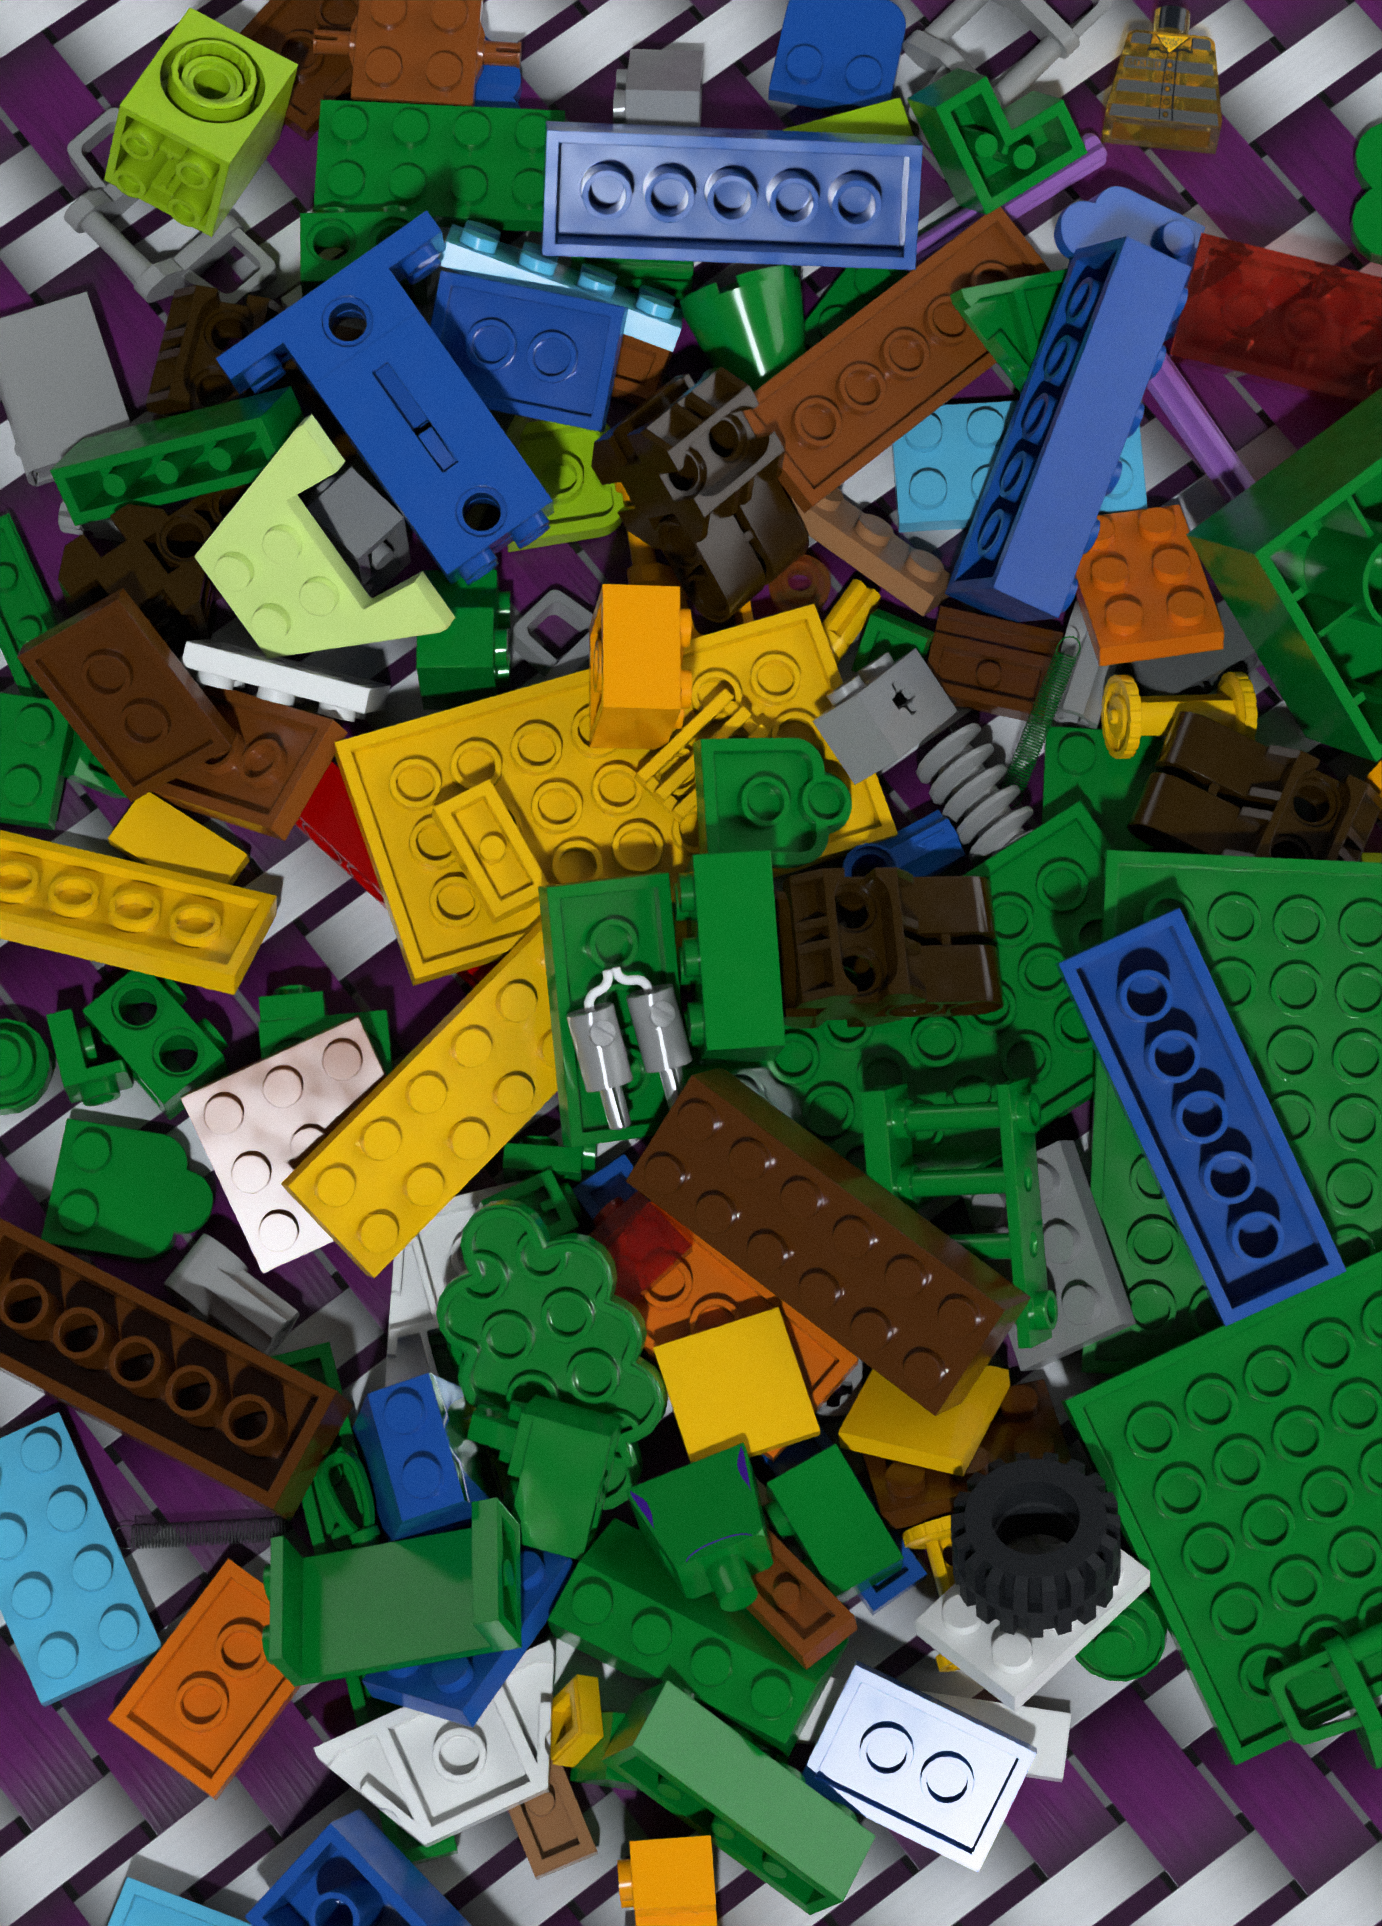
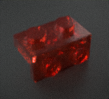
(640, 1243)

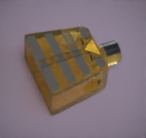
(1165, 88)

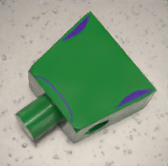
(707, 1526)

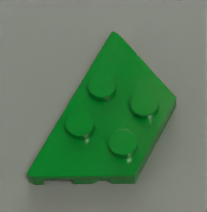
(1011, 318)

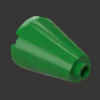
(751, 324)

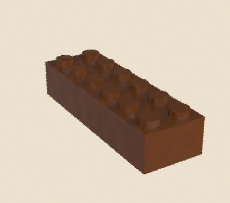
(827, 1240)
(162, 1375)

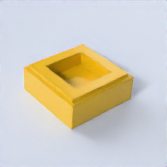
(576, 1721)

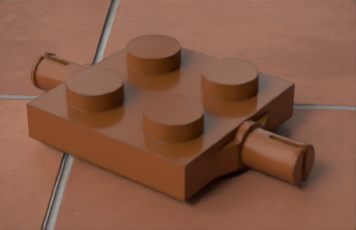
(417, 51)

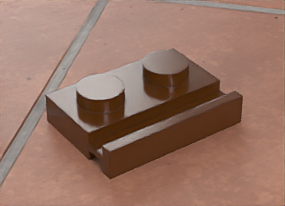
(991, 662)

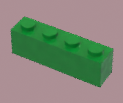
(176, 456)
(739, 1796)

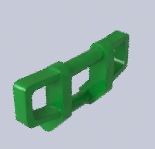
(1341, 1660)

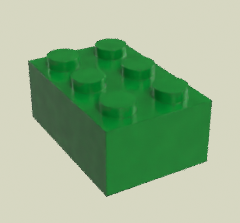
(730, 957)

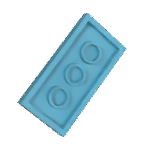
(480, 254)
(949, 459)
(63, 1570)

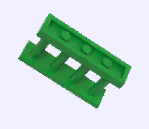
(888, 1130)

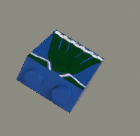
(421, 1459)

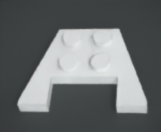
(418, 1281)

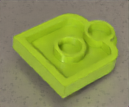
(562, 464)

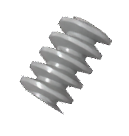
(972, 794)

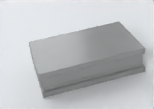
(56, 383)

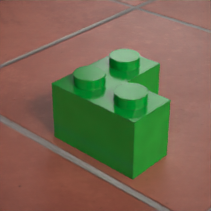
(992, 150)
(473, 653)

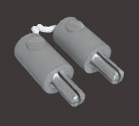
(602, 1048)

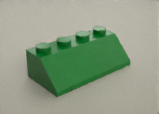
(639, 1622)

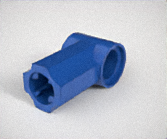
(921, 849)

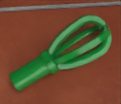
(367, 1533)

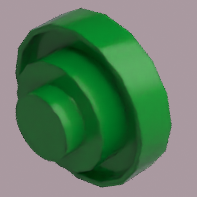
(23, 1067)
(1128, 1644)

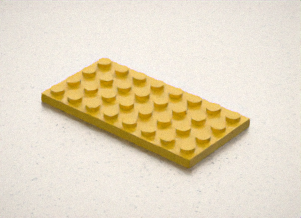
(570, 800)

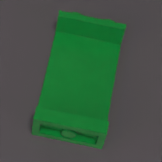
(395, 1601)

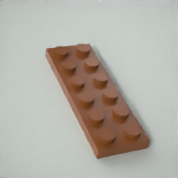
(887, 363)

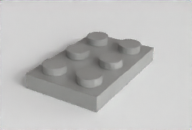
(1076, 1255)

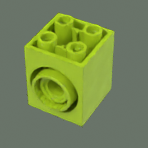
(200, 122)

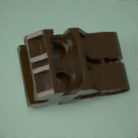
(192, 341)
(705, 489)
(154, 565)
(1238, 795)
(905, 942)

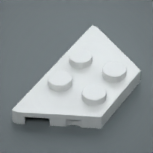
(451, 1776)

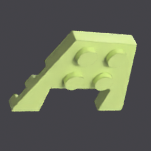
(288, 575)

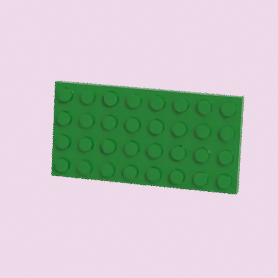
(1044, 911)

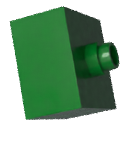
(1306, 578)

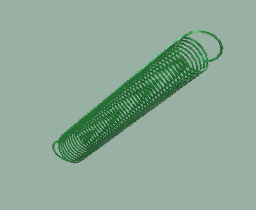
(1034, 718)

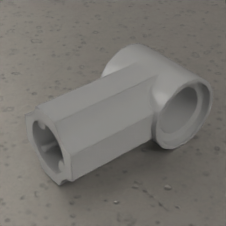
(1084, 692)
(217, 1286)

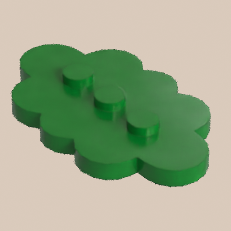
(547, 1324)

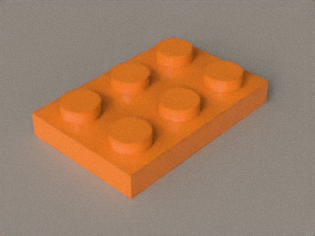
(1146, 589)
(209, 1686)

